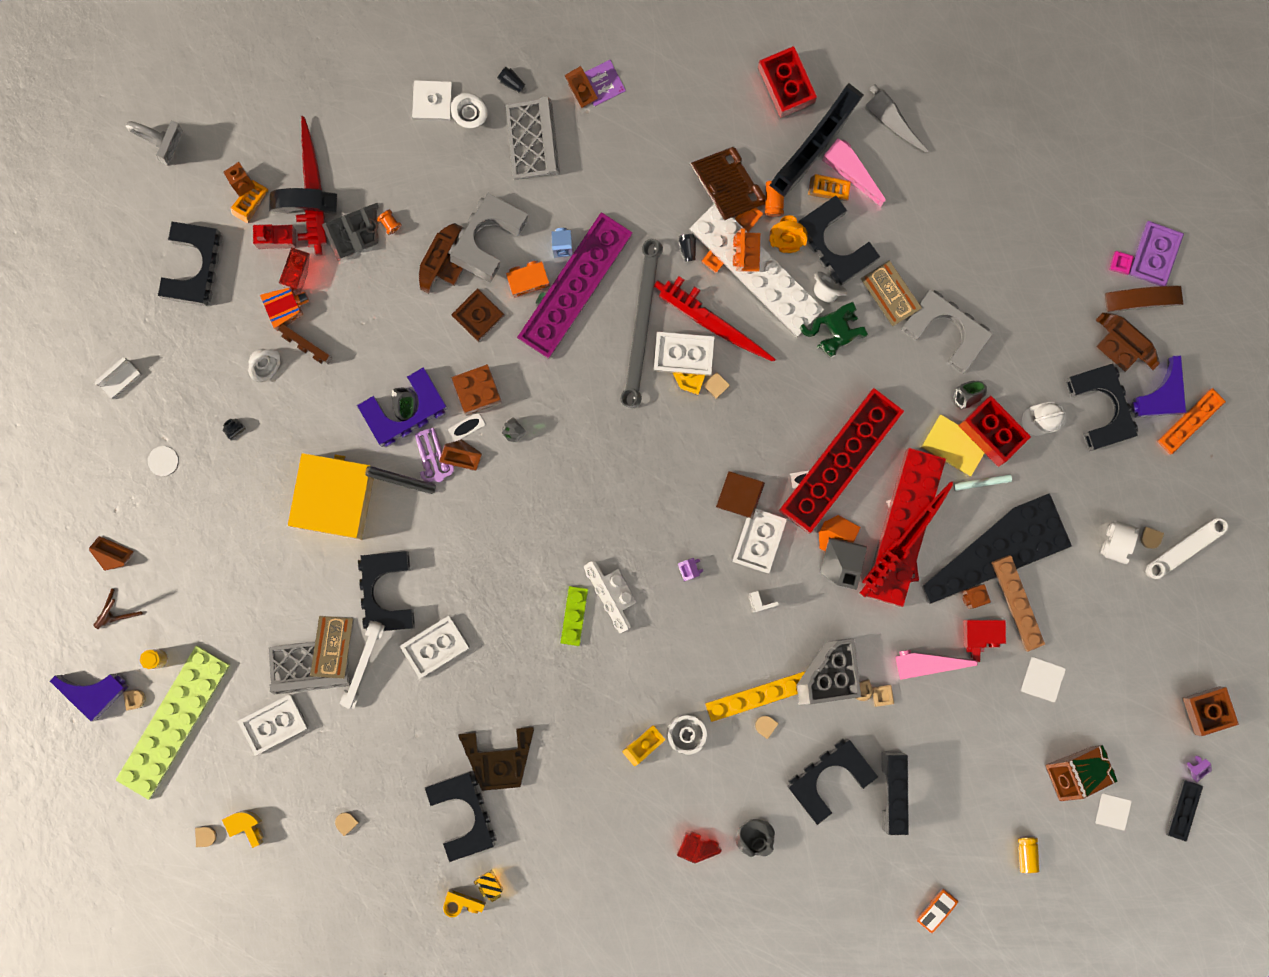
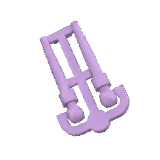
(439, 477)

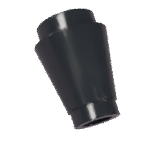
(511, 80)
(688, 247)

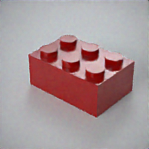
(787, 82)
(994, 431)

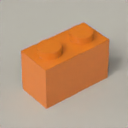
(527, 279)

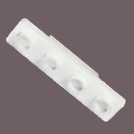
(613, 593)

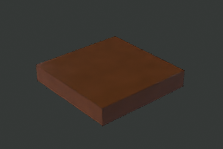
(477, 315)
(740, 495)

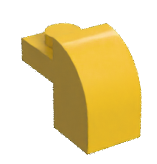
(246, 822)

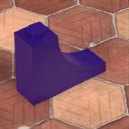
(1167, 398)
(92, 699)

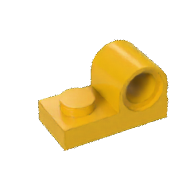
(643, 745)
(473, 905)

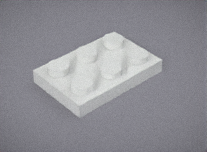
(684, 353)
(759, 541)
(434, 647)
(272, 724)

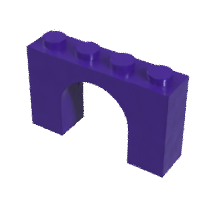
(429, 406)

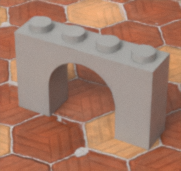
(490, 212)
(973, 335)

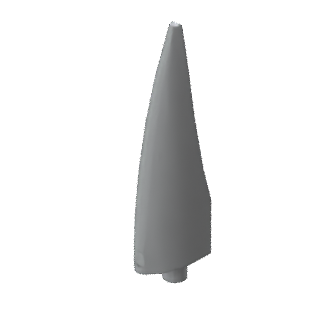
(887, 111)

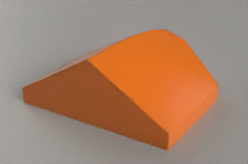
(839, 529)

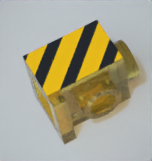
(489, 885)

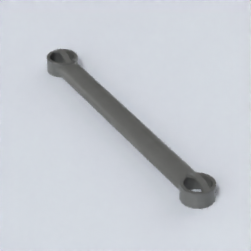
(641, 323)

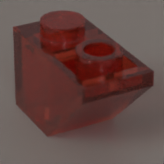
(295, 270)
(696, 849)

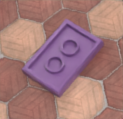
(1156, 254)

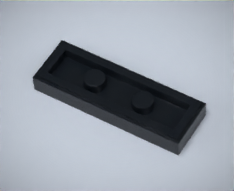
(1184, 810)

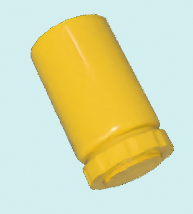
(153, 659)
(1028, 855)

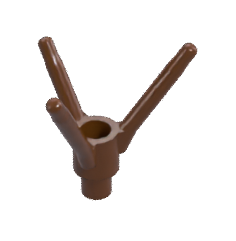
(107, 617)

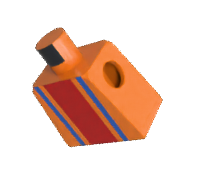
(283, 306)

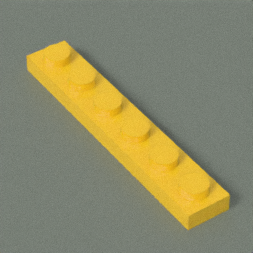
(753, 697)

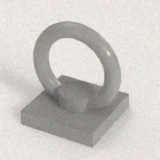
(164, 141)

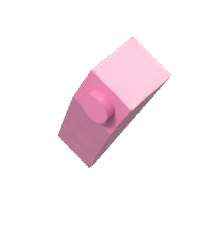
(847, 164)
(921, 664)

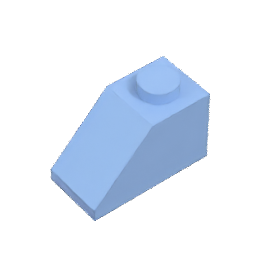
(562, 243)

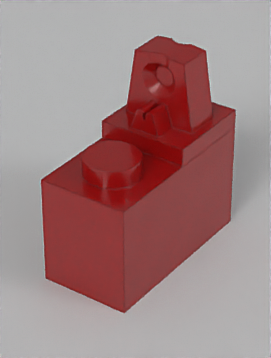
(274, 236)
(983, 632)

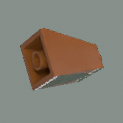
(1081, 773)

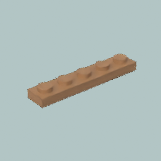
(1018, 603)

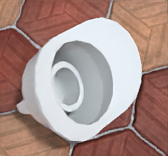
(1043, 418)

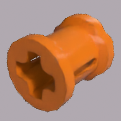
(389, 222)

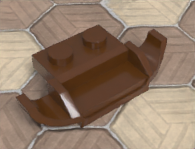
(437, 259)
(1125, 343)

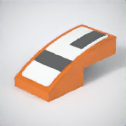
(937, 911)

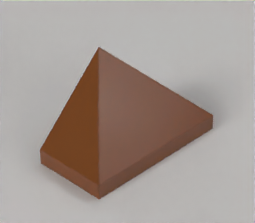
(460, 455)
(109, 554)

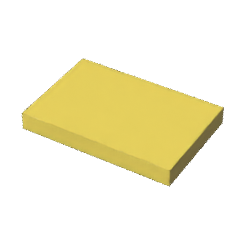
(954, 445)

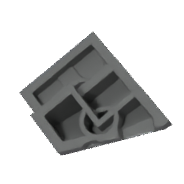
(353, 231)

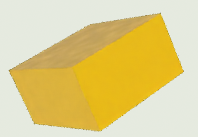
(331, 496)

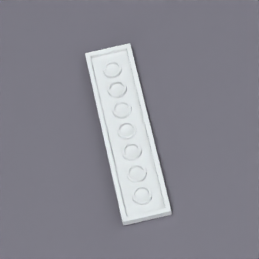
(770, 285)

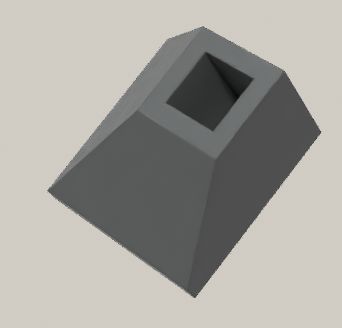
(843, 562)

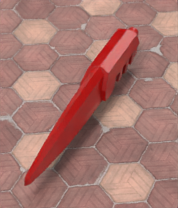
(315, 232)
(692, 308)
(900, 549)

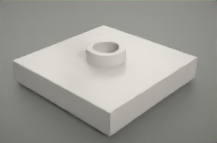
(432, 100)

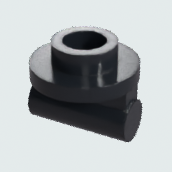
(233, 428)

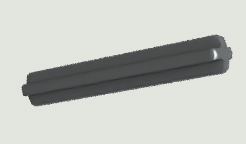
(399, 479)

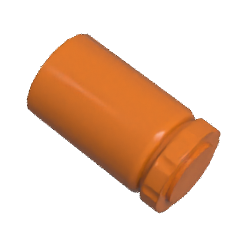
(773, 202)

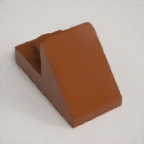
(581, 87)

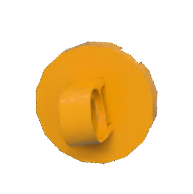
(788, 235)

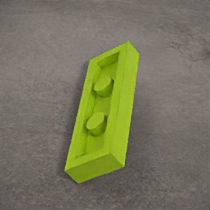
(574, 616)

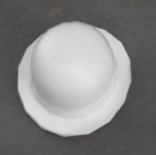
(469, 110)
(827, 289)
(263, 364)

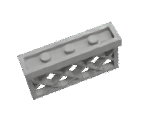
(547, 133)
(300, 684)

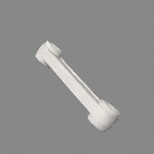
(1186, 548)
(374, 632)

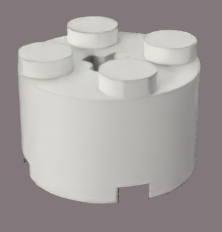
(1120, 541)
(682, 744)

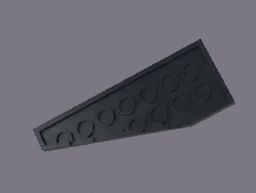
(1024, 533)

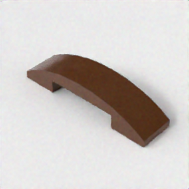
(1144, 298)

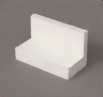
(118, 377)
(757, 604)

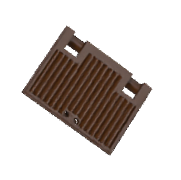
(728, 183)

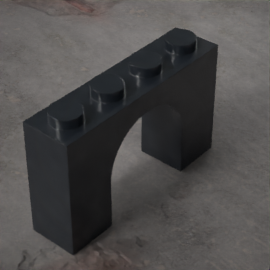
(841, 266)
(198, 288)
(1106, 381)
(372, 568)
(843, 755)
(464, 788)
(895, 817)

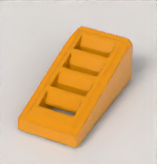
(814, 191)
(250, 211)

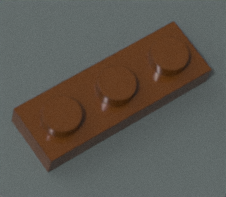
(304, 345)

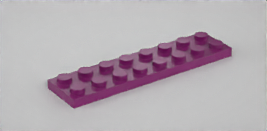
(574, 285)

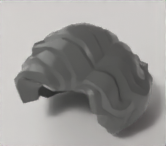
(755, 838)

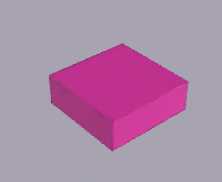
(1121, 263)

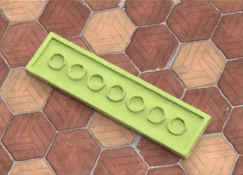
(172, 722)

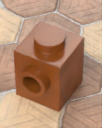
(239, 179)
(975, 596)

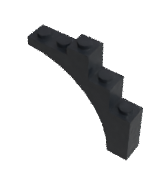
(817, 141)

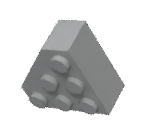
(831, 674)

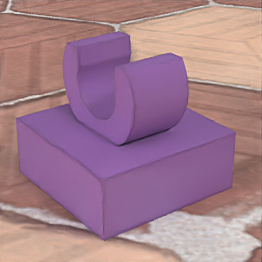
(689, 569)
(1201, 770)

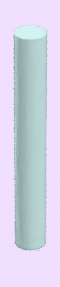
(982, 482)

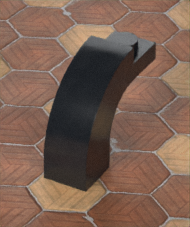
(297, 199)

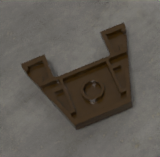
(498, 768)

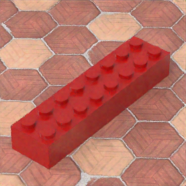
(841, 461)
(912, 494)

